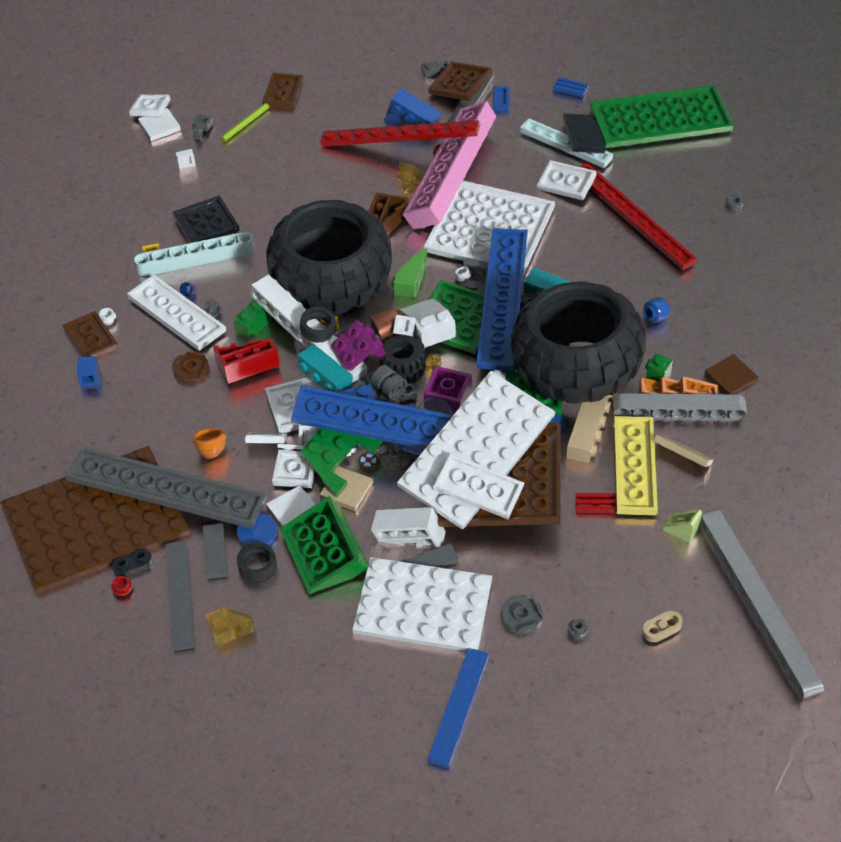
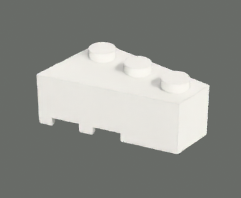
(409, 526)

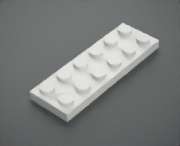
(176, 312)

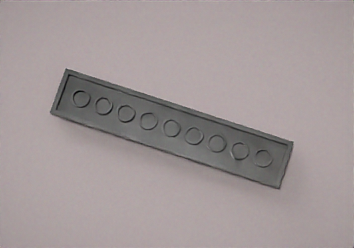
(166, 487)

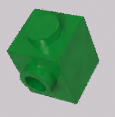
(658, 367)

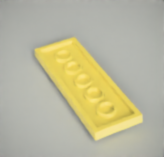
(635, 466)

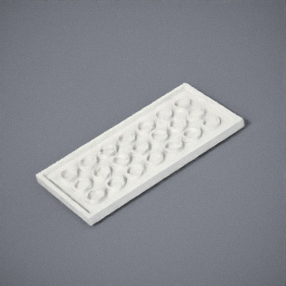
(489, 430)

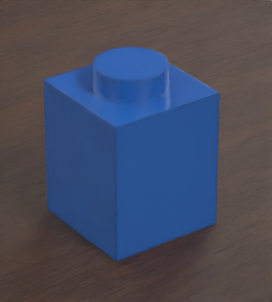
(88, 371)

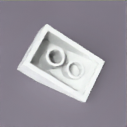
(432, 322)

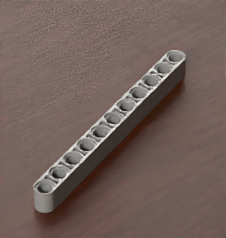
(761, 605)

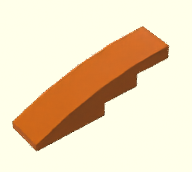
(671, 386)

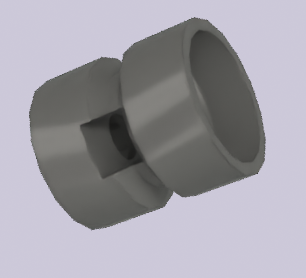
(388, 382)

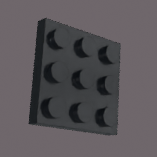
(206, 220)

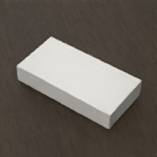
(260, 437)

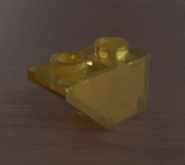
(229, 624)

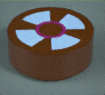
(368, 462)

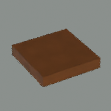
(731, 375)

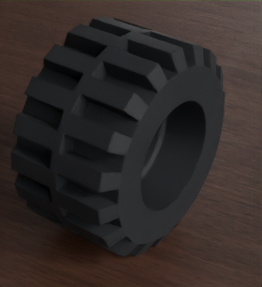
(404, 347)

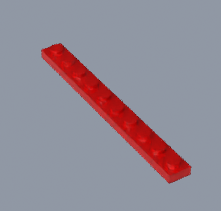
(400, 133)
(641, 221)

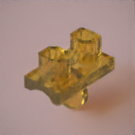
(410, 173)

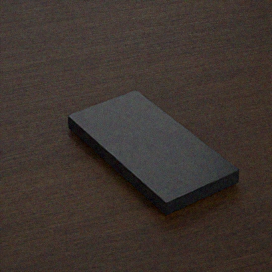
(583, 133)

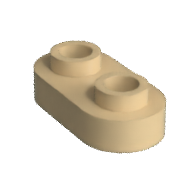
(661, 627)

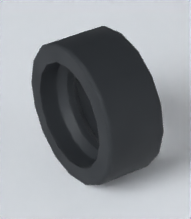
(317, 335)
(251, 550)

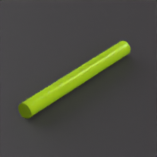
(244, 122)

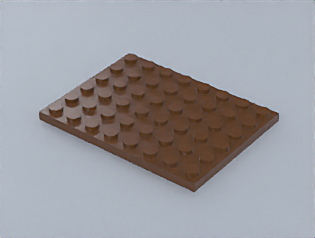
(80, 529)

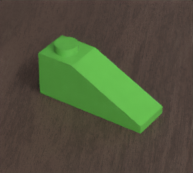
(410, 275)

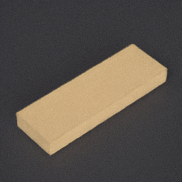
(683, 450)

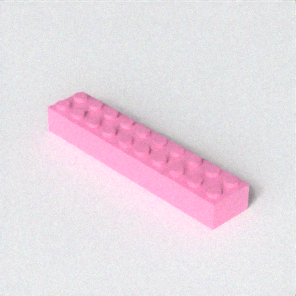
(448, 170)

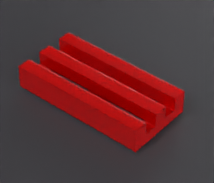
(595, 500)

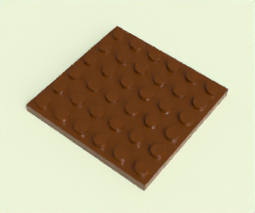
(541, 495)

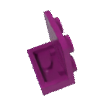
(356, 345)

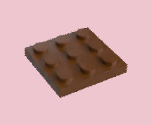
(460, 80)

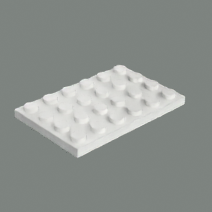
(423, 605)

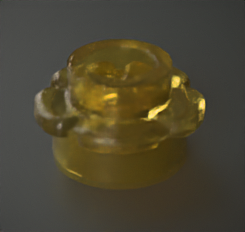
(432, 361)

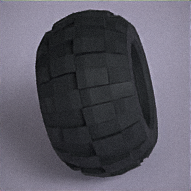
(323, 231)
(571, 315)

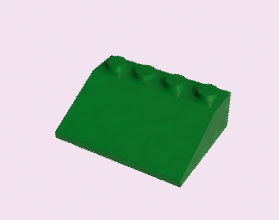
(324, 546)

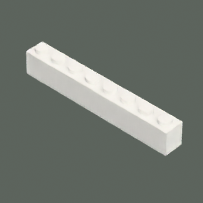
(288, 313)

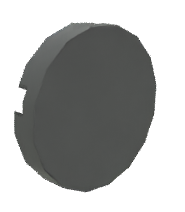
(521, 615)

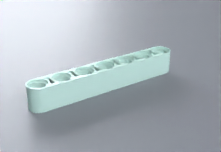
(194, 254)

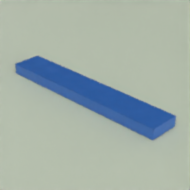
(458, 708)

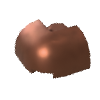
(384, 323)

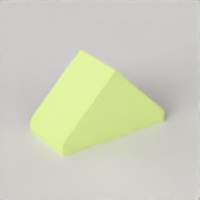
(683, 524)

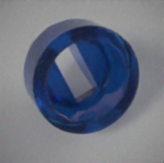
(186, 287)

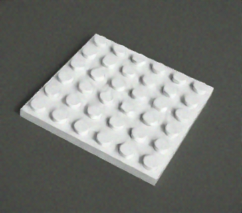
(479, 209)

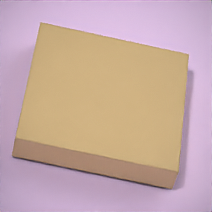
(353, 493)

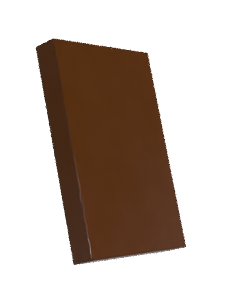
(283, 90)
(90, 336)

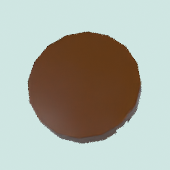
(190, 367)

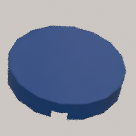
(263, 531)

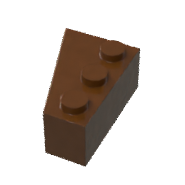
(388, 210)

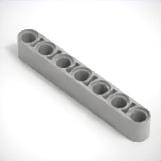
(680, 406)

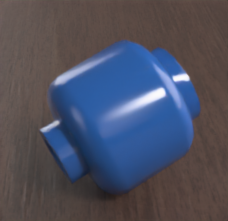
(656, 310)

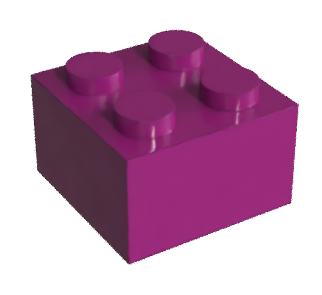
(450, 386)

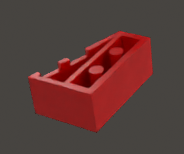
(246, 360)

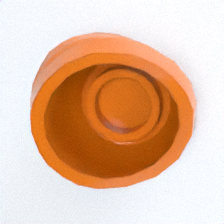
(209, 442)

